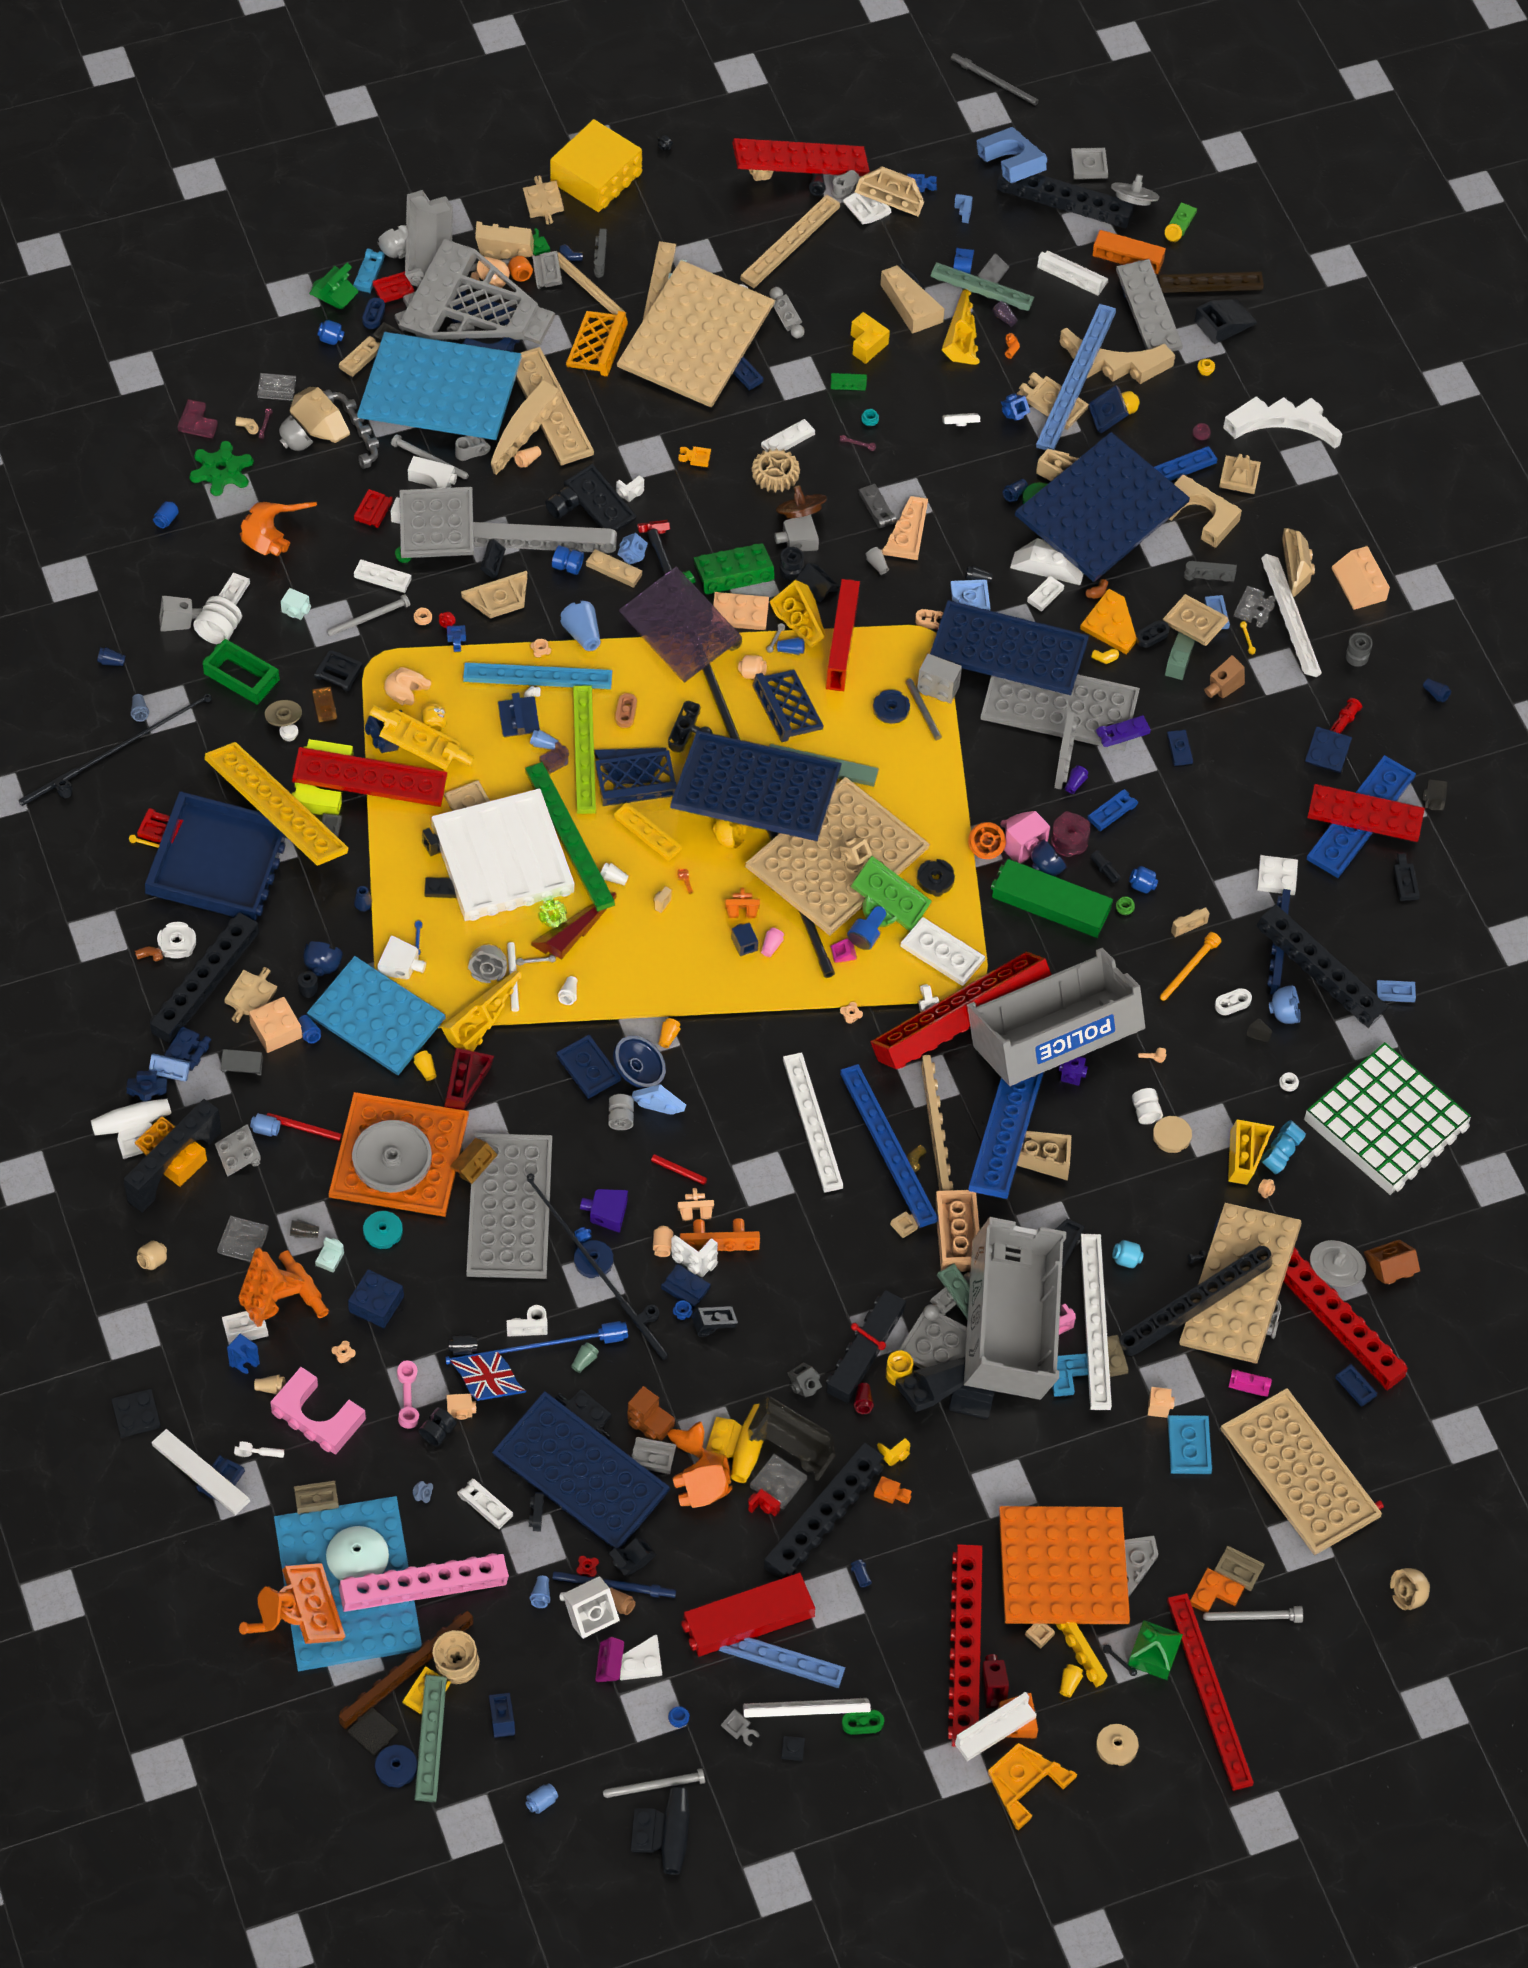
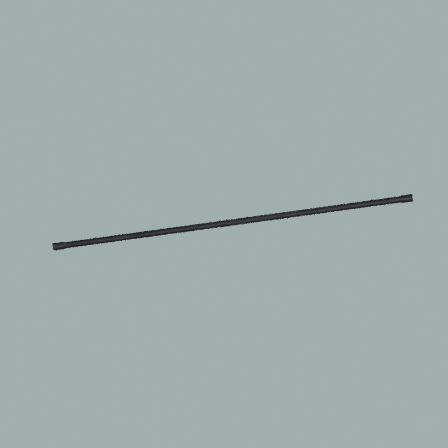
(824, 961)

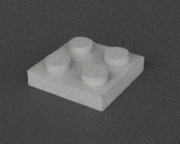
(1089, 163)

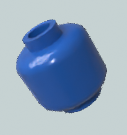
(330, 332)
(1143, 879)

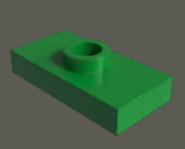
(848, 381)

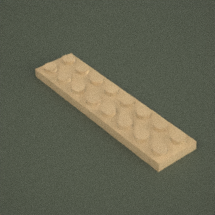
(562, 426)

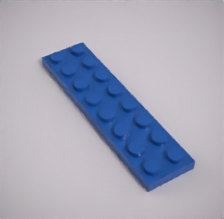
(1342, 843)

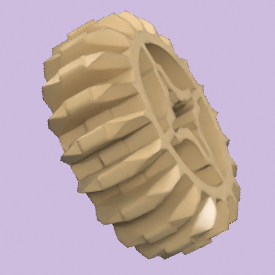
(777, 464)

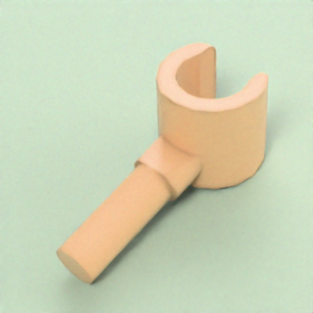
(1159, 1056)

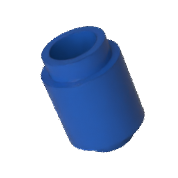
(165, 514)

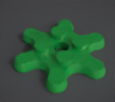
(217, 477)

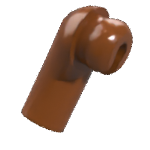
(1098, 591)
(149, 951)

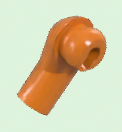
(1013, 345)

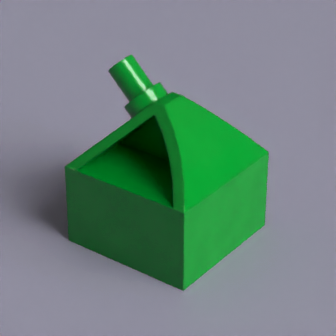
(1155, 1650)

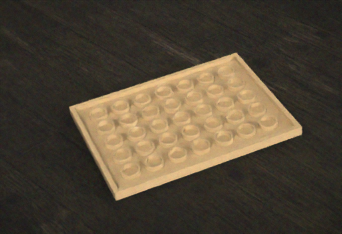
(696, 333)
(813, 872)

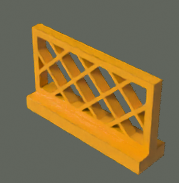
(610, 343)

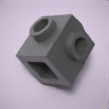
(804, 1380)

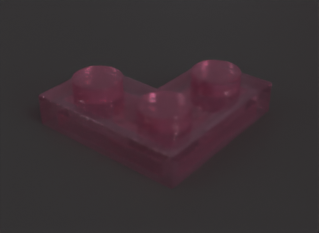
(194, 423)

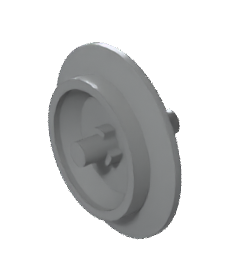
(1134, 192)
(1337, 1263)

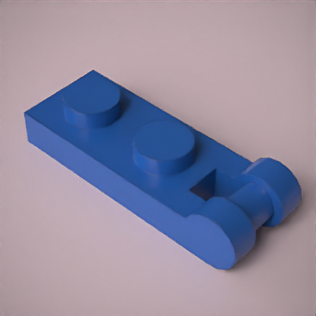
(1112, 810)

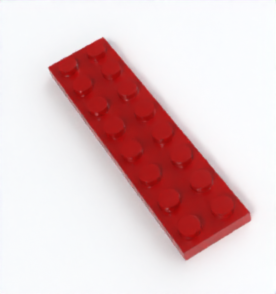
(799, 157)
(369, 777)

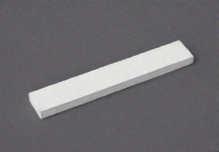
(200, 1472)
(806, 1707)

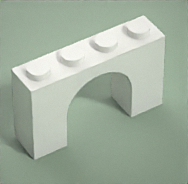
(427, 473)

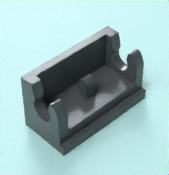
(242, 1061)

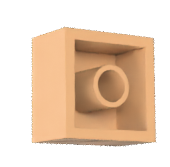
(275, 1024)

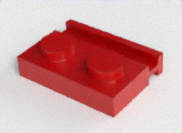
(392, 287)
(373, 508)

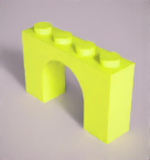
(316, 799)

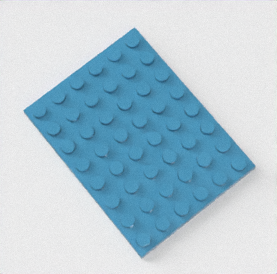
(439, 385)
(367, 1631)

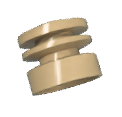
(451, 1647)

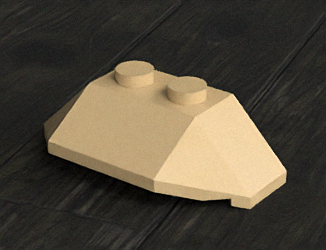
(891, 189)
(318, 415)
(1297, 560)

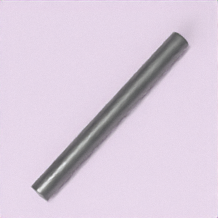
(923, 709)

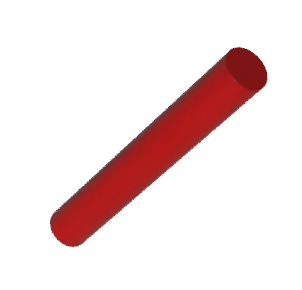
(679, 1169)

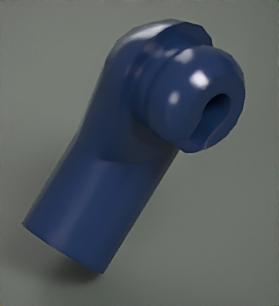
(566, 251)

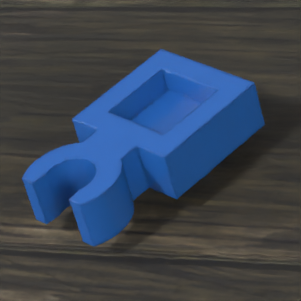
(923, 182)

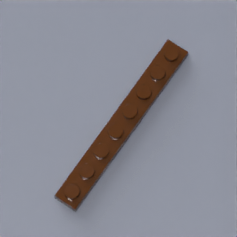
(399, 1674)

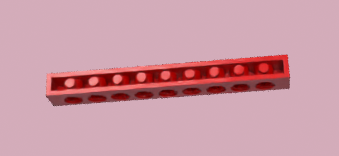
(1331, 1318)
(965, 1556)

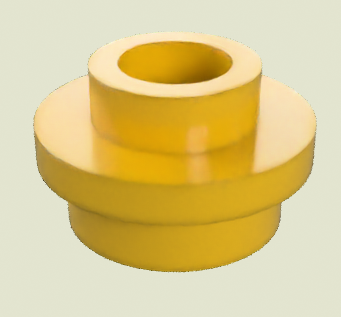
(1206, 366)

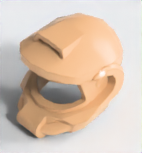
(483, 270)
(401, 682)

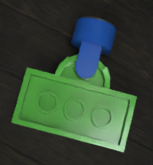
(886, 901)

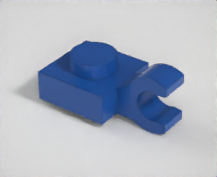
(456, 635)

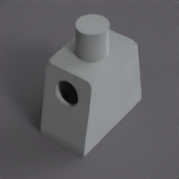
(799, 533)
(177, 613)

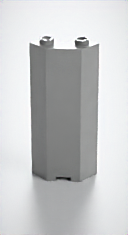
(427, 226)

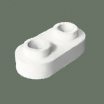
(1232, 1002)

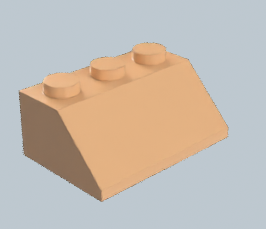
(1361, 578)

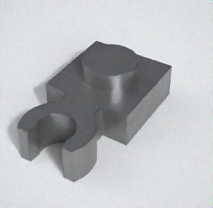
(737, 1725)

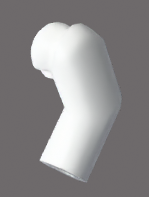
(532, 691)

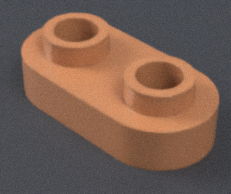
(626, 712)

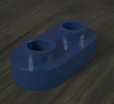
(372, 316)

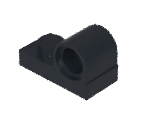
(710, 1318)

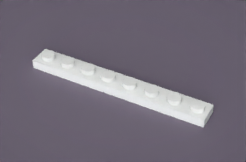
(1291, 615)
(813, 1122)

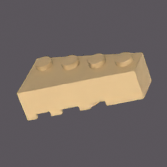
(910, 300)
(1046, 1153)

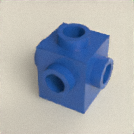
(1015, 407)

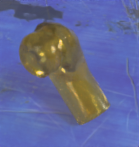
(913, 1157)

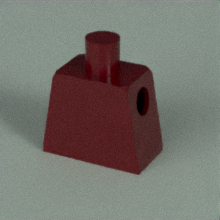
(994, 1676)

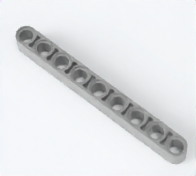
(545, 537)

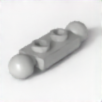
(787, 312)
(941, 1302)

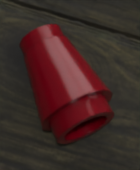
(863, 1400)

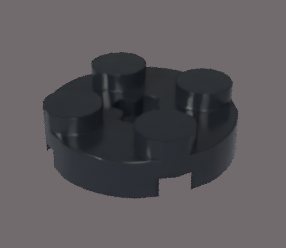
(933, 886)

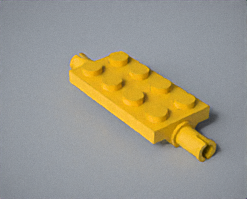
(420, 738)

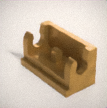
(474, 1160)

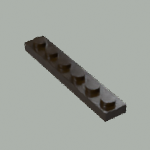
(1211, 282)

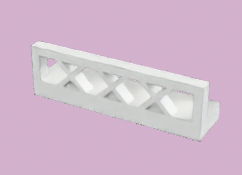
(1072, 272)
(995, 1727)

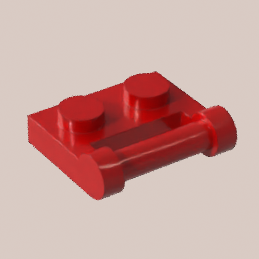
(152, 829)

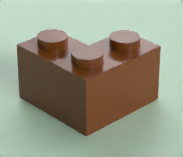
(648, 1416)

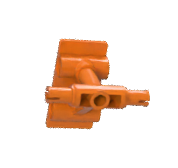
(268, 1284)

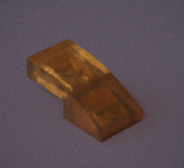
(324, 704)

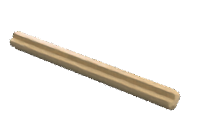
(588, 285)

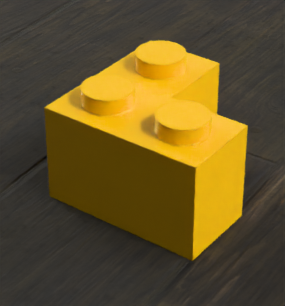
(869, 336)

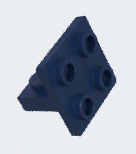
(518, 715)

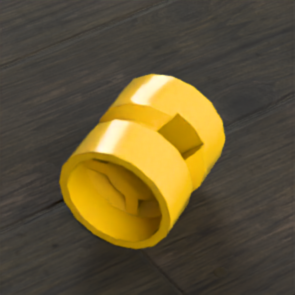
(898, 1366)

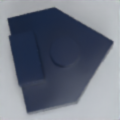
(146, 1085)

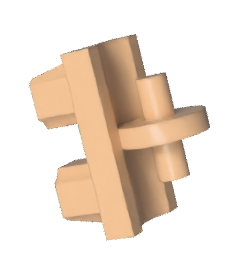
(704, 1206)

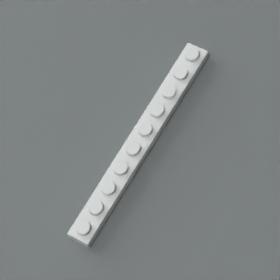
(1095, 1322)

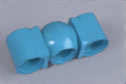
(1283, 1147)

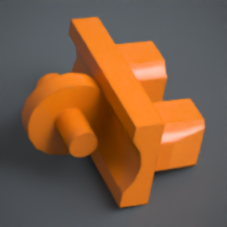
(742, 901)

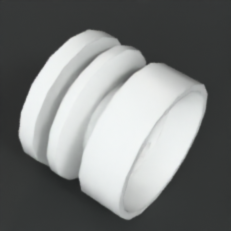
(217, 620)

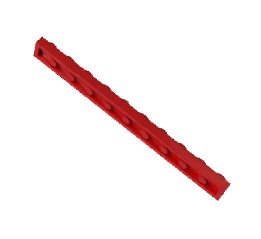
(1210, 1692)

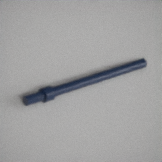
(654, 1590)

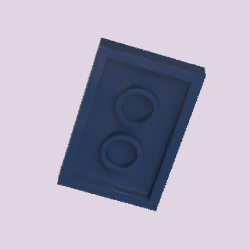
(588, 1066)

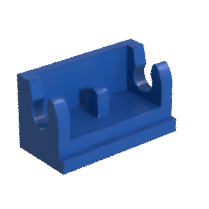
(242, 1351)

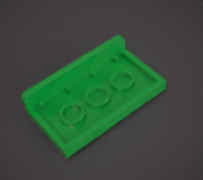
(734, 568)

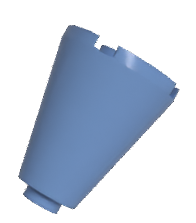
(582, 624)

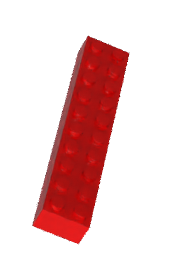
(951, 1015)

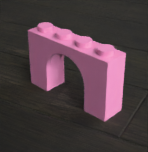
(330, 1433)

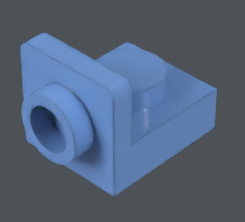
(964, 203)

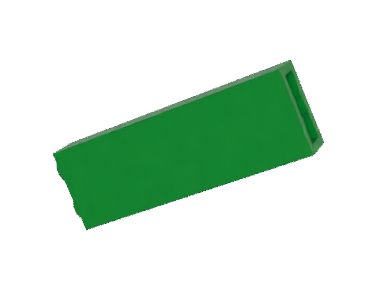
(1051, 898)

